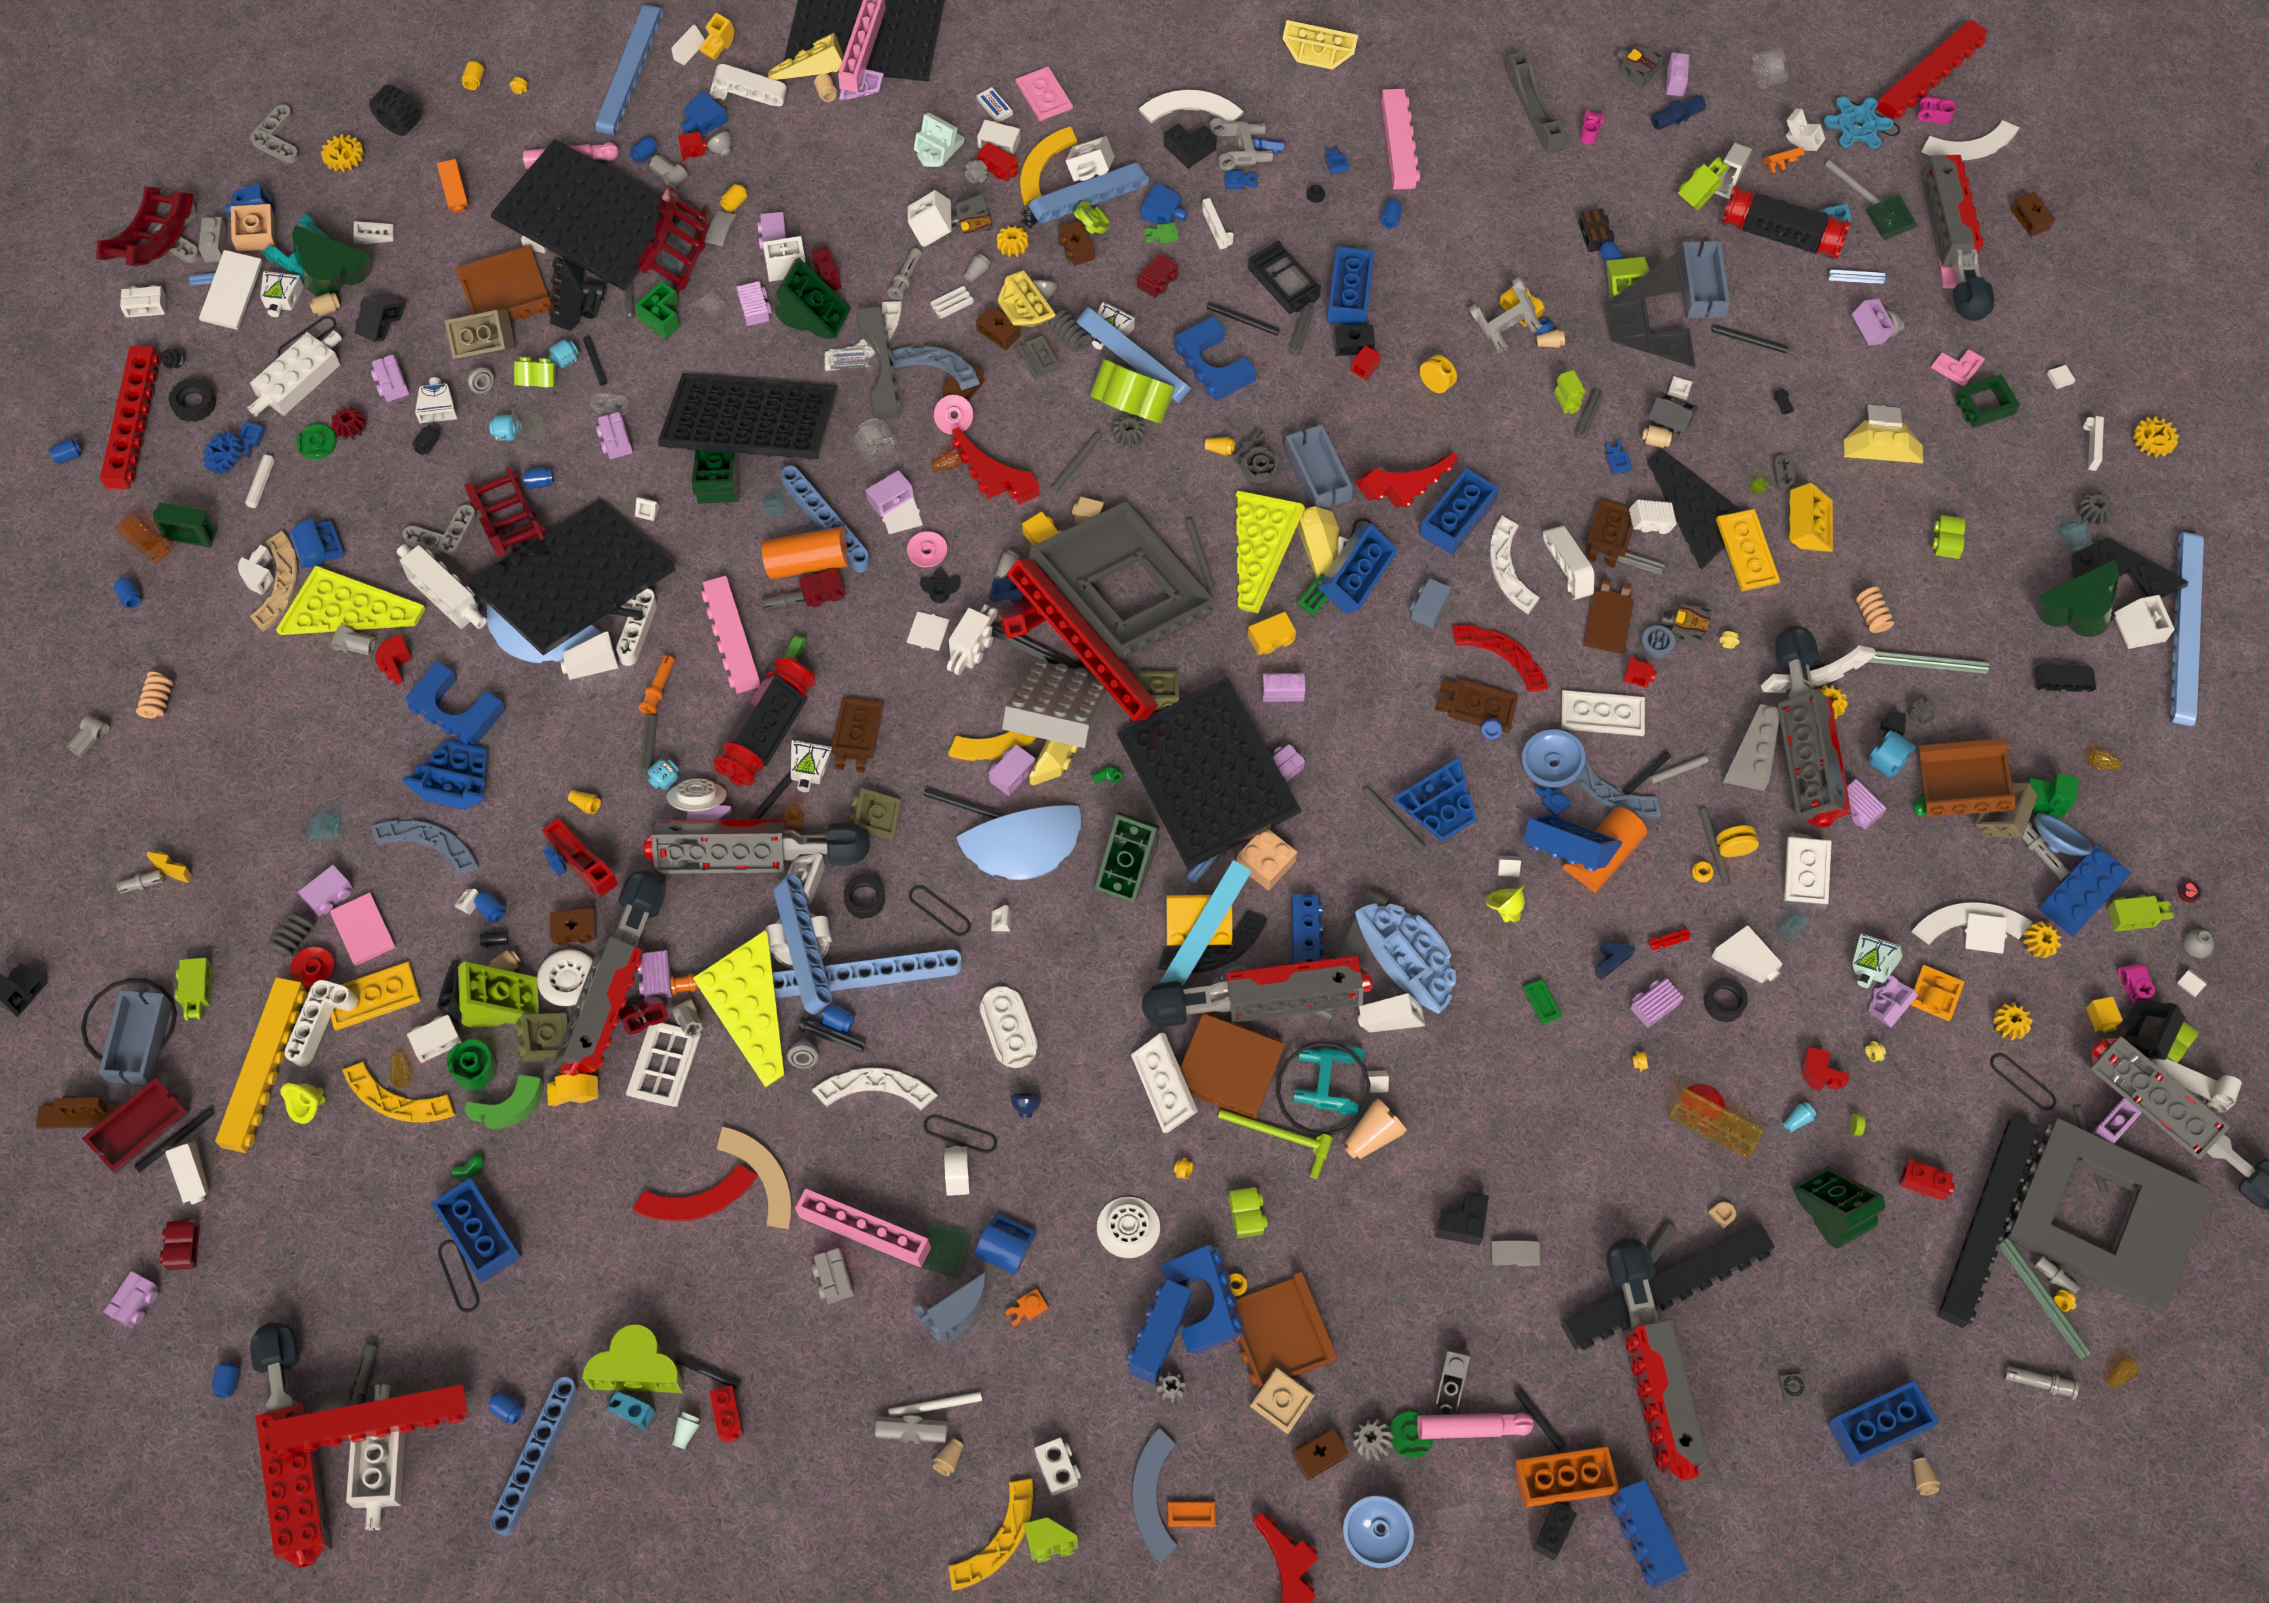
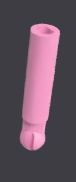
(607, 151)
(1473, 1425)

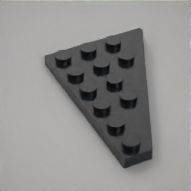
(1694, 505)

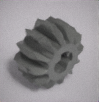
(1129, 431)
(2096, 508)

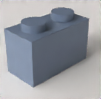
(1430, 603)

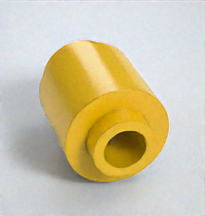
(472, 75)
(733, 197)

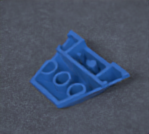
(451, 776)
(1440, 801)

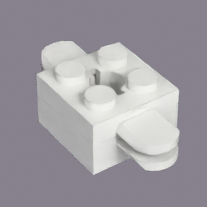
(1090, 159)
(971, 638)

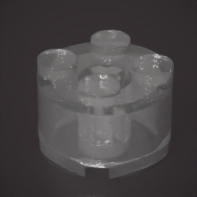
(1770, 67)
(874, 439)

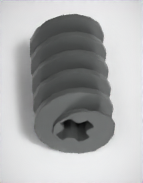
(1069, 331)
(290, 934)

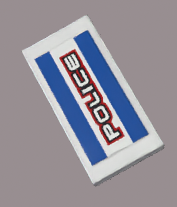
(994, 105)

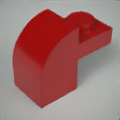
(390, 655)
(1816, 1070)

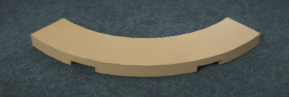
(284, 583)
(766, 1168)

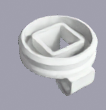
(778, 942)

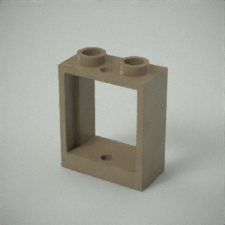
(2026, 797)

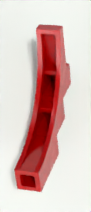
(1290, 1560)

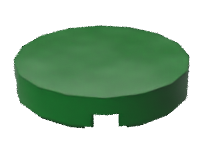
(316, 441)
(1407, 1442)

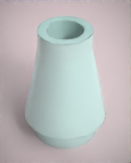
(685, 1429)

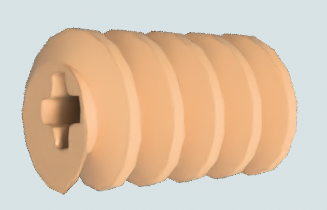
(1874, 610)
(154, 695)

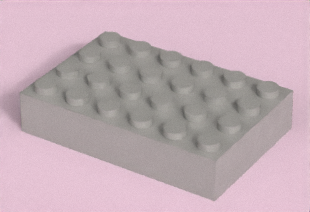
(1056, 704)

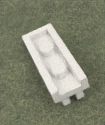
(1222, 238)
(2095, 426)

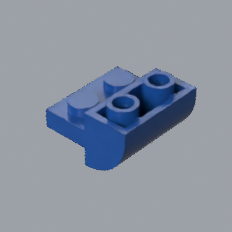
(315, 543)
(1005, 1243)

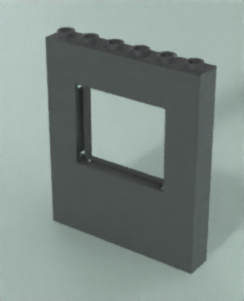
(1106, 546)
(2153, 1231)

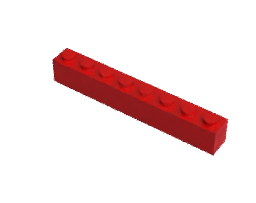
(1932, 70)
(368, 1420)

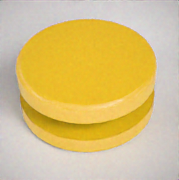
(1438, 374)
(1737, 841)

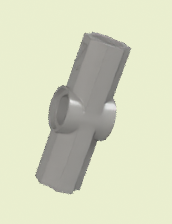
(911, 1429)

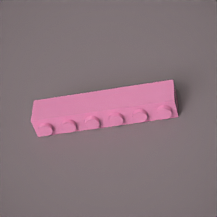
(861, 44)
(1399, 139)
(731, 635)
(863, 1228)

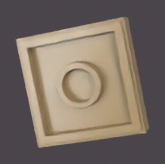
(1281, 1400)

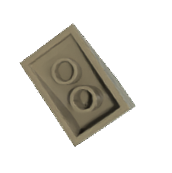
(480, 334)

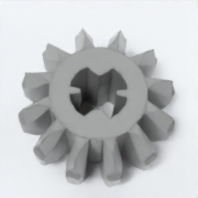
(1376, 1447)

